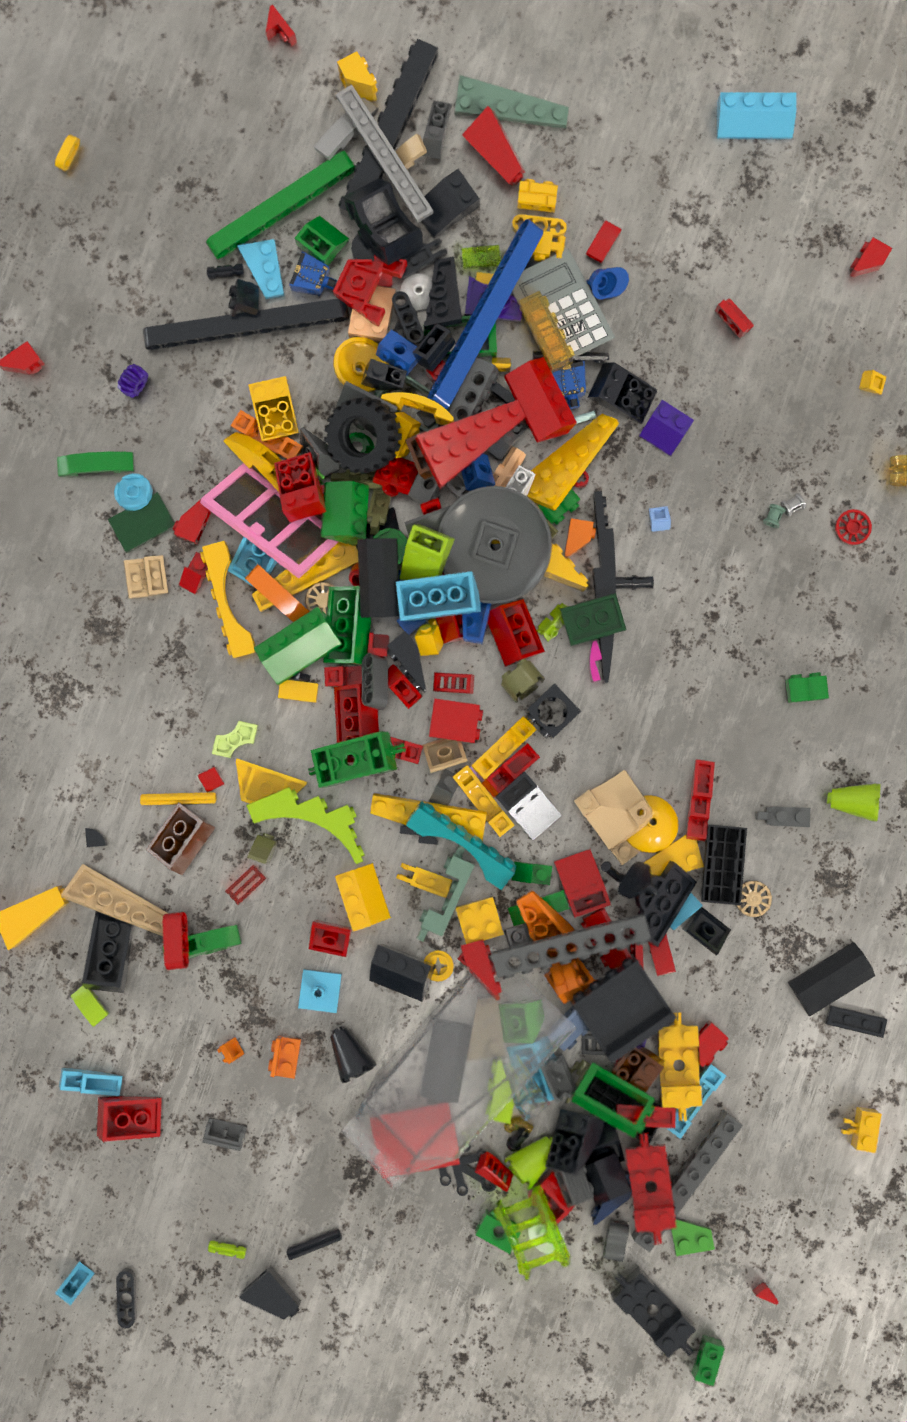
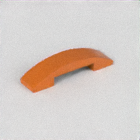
(281, 446)

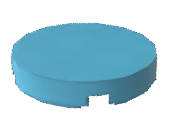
(133, 492)

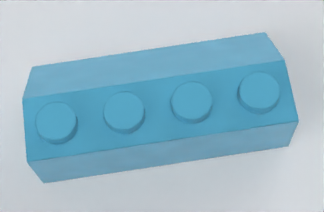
(756, 115)
(438, 596)

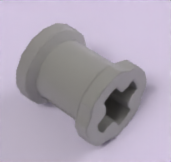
(793, 504)

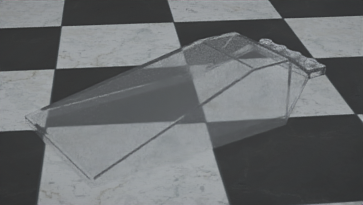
(455, 1075)

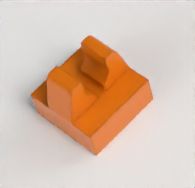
(231, 1050)

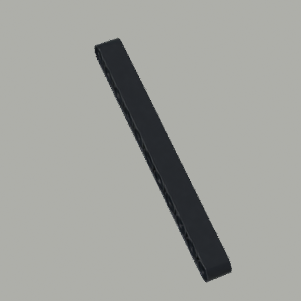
(245, 324)

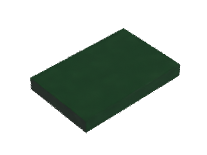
(142, 525)
(593, 619)

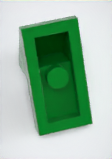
(532, 873)

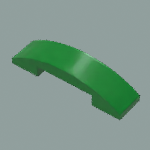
(95, 462)

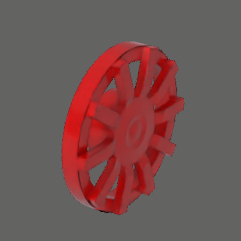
(853, 527)

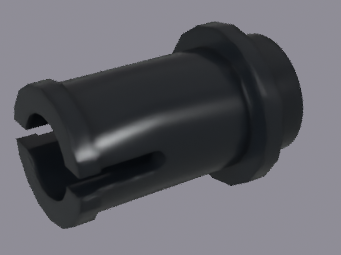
(514, 1143)

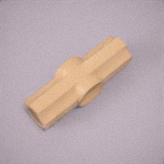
(508, 467)

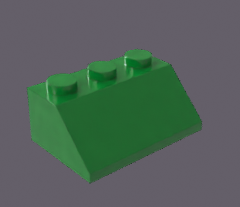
(345, 511)

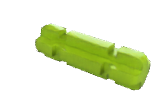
(227, 1249)

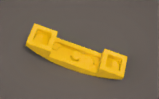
(421, 403)
(503, 747)
(483, 800)

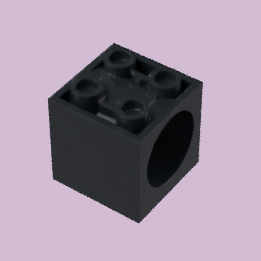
(569, 712)

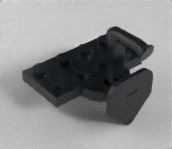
(654, 895)

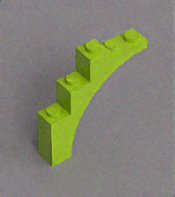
(313, 810)

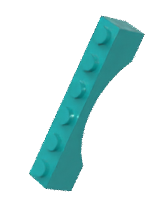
(429, 822)

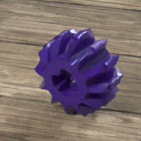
(132, 380)

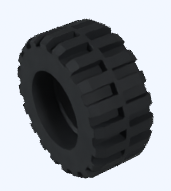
(340, 442)

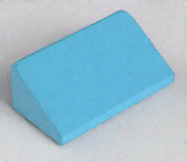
(689, 908)

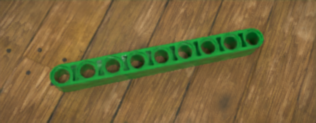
(280, 205)

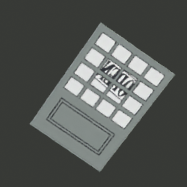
(569, 300)

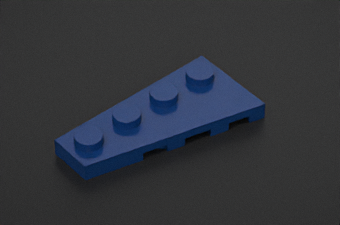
(475, 624)

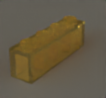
(546, 332)

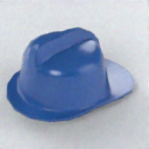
(608, 282)

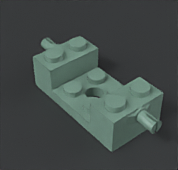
(435, 920)

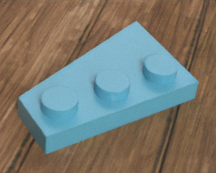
(264, 265)

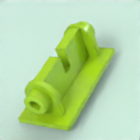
(549, 628)

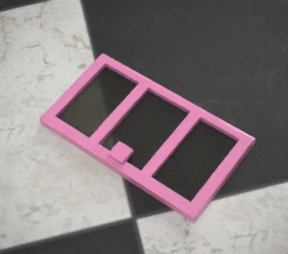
(255, 511)

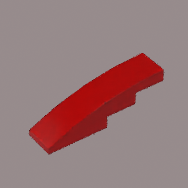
(700, 800)

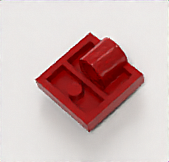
(396, 476)

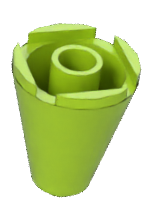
(857, 800)
(530, 1161)

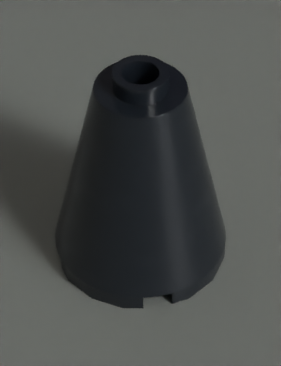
(350, 1055)

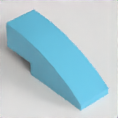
(90, 1082)

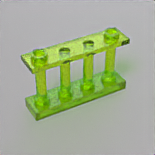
(544, 1218)

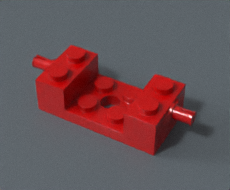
(654, 1209)

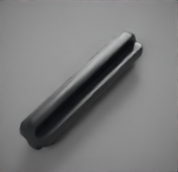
(314, 1244)

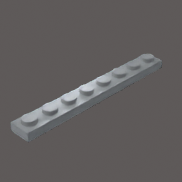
(384, 153)

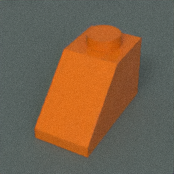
(579, 536)

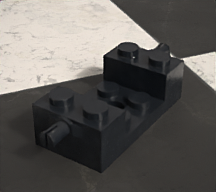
(667, 1326)

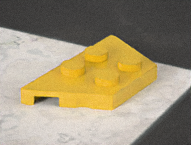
(260, 782)

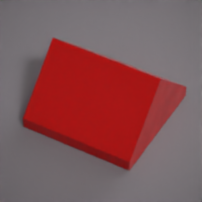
(330, 938)

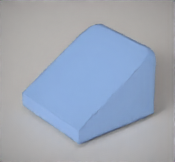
(659, 518)

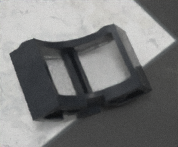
(383, 221)

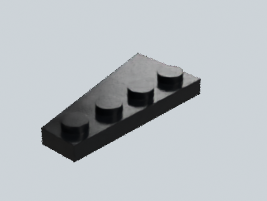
(444, 296)

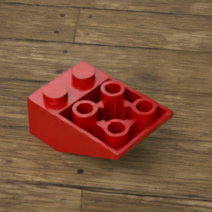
(299, 487)
(582, 883)
(553, 1195)

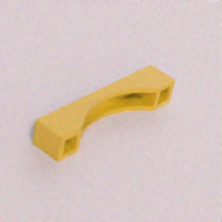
(218, 561)

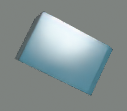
(74, 1283)

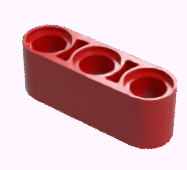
(175, 941)

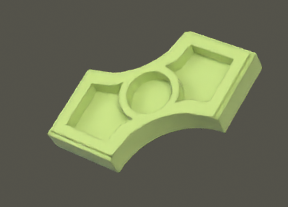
(226, 744)

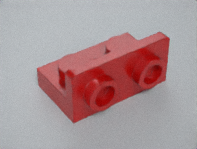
(734, 317)

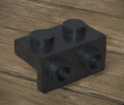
(244, 297)

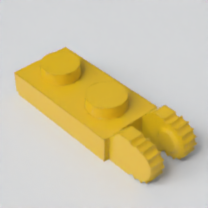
(426, 880)

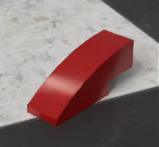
(510, 770)

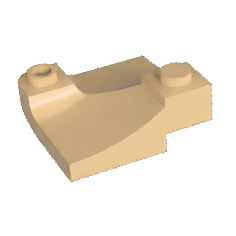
(615, 809)

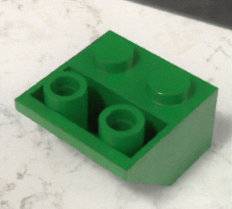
(321, 240)

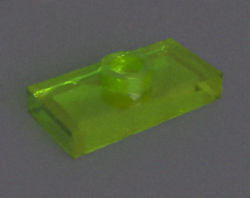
(481, 256)

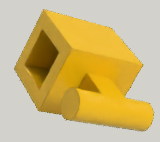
(546, 246)
(429, 639)

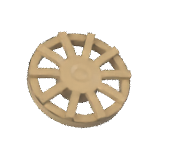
(321, 599)
(754, 898)

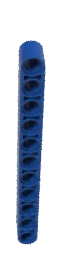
(485, 313)

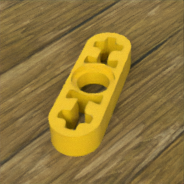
(545, 220)

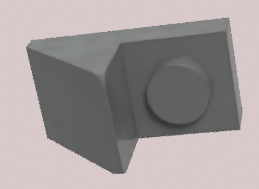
(445, 789)

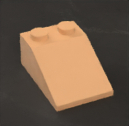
(364, 328)

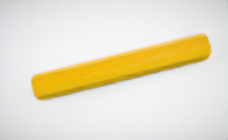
(174, 798)

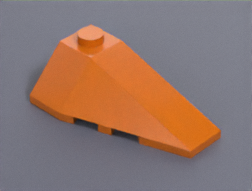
(543, 920)

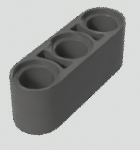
(374, 681)

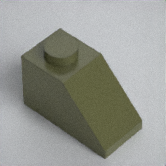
(262, 848)

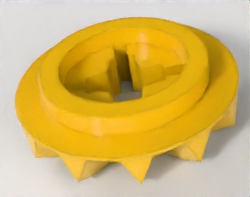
(445, 959)

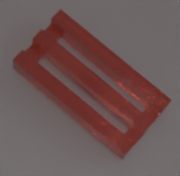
(233, 895)

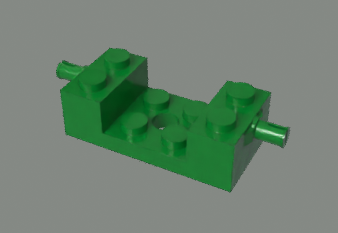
(372, 756)

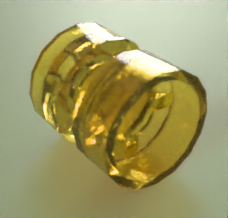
(898, 476)

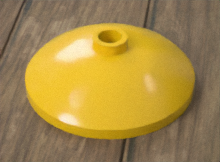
(354, 354)
(658, 836)

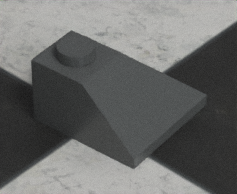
(318, 449)

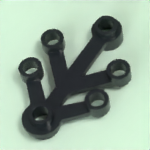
(458, 1169)

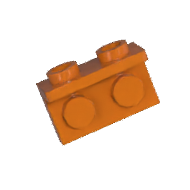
(285, 1057)

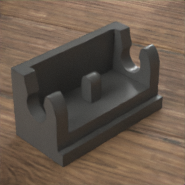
(559, 1078)
(224, 1134)

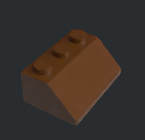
(180, 839)

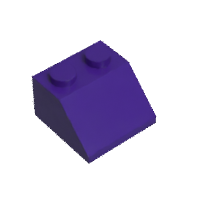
(666, 427)

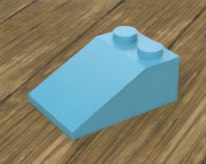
(247, 558)

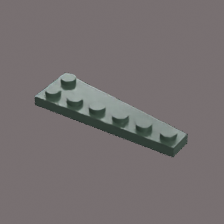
(507, 104)

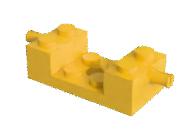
(682, 1087)

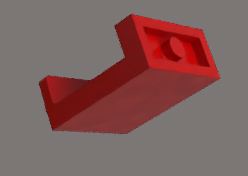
(455, 721)

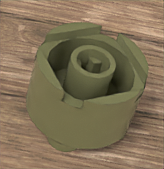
(522, 680)

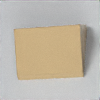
(444, 754)

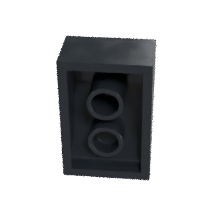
(451, 202)

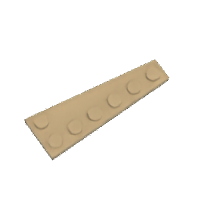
(109, 898)

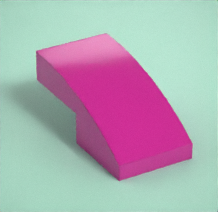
(594, 656)

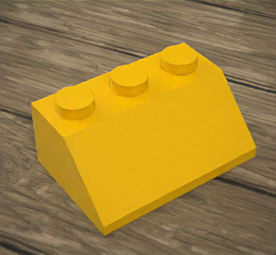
(362, 897)

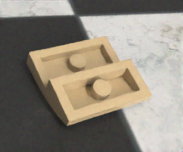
(145, 577)

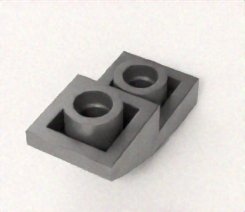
(518, 935)

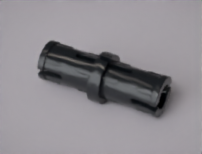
(634, 582)

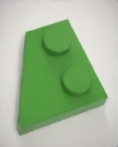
(691, 1238)

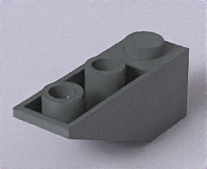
(436, 129)

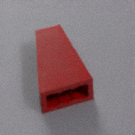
(493, 144)

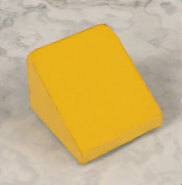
(502, 364)
(872, 382)

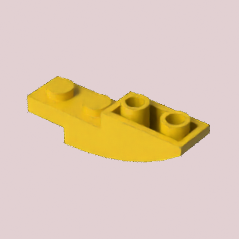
(254, 454)

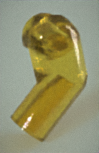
(516, 1123)

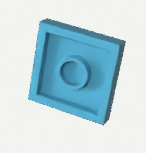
(320, 991)

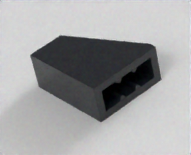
(271, 1294)

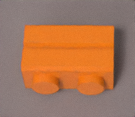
(567, 979)

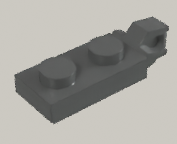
(786, 816)

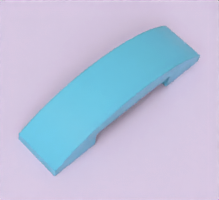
(709, 1081)

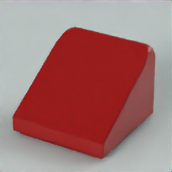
(211, 779)
(763, 1292)

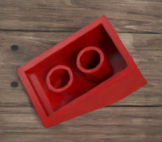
(128, 1117)

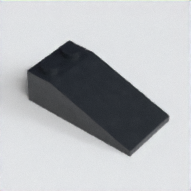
(108, 954)

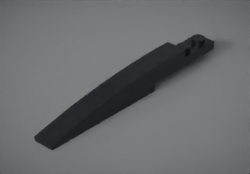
(605, 576)

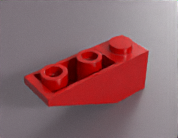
(478, 964)

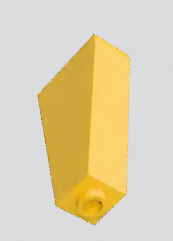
(29, 915)

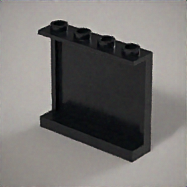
(622, 1009)

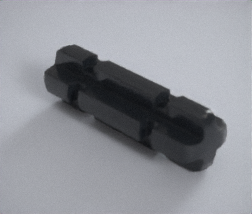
(225, 271)

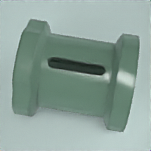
(774, 516)

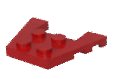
(359, 282)

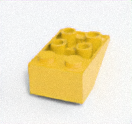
(273, 408)
(563, 570)

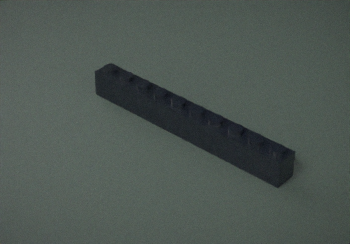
(397, 112)

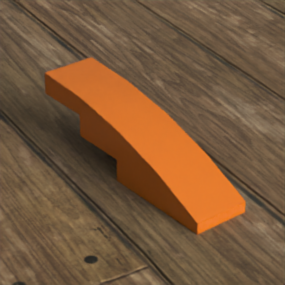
(276, 593)

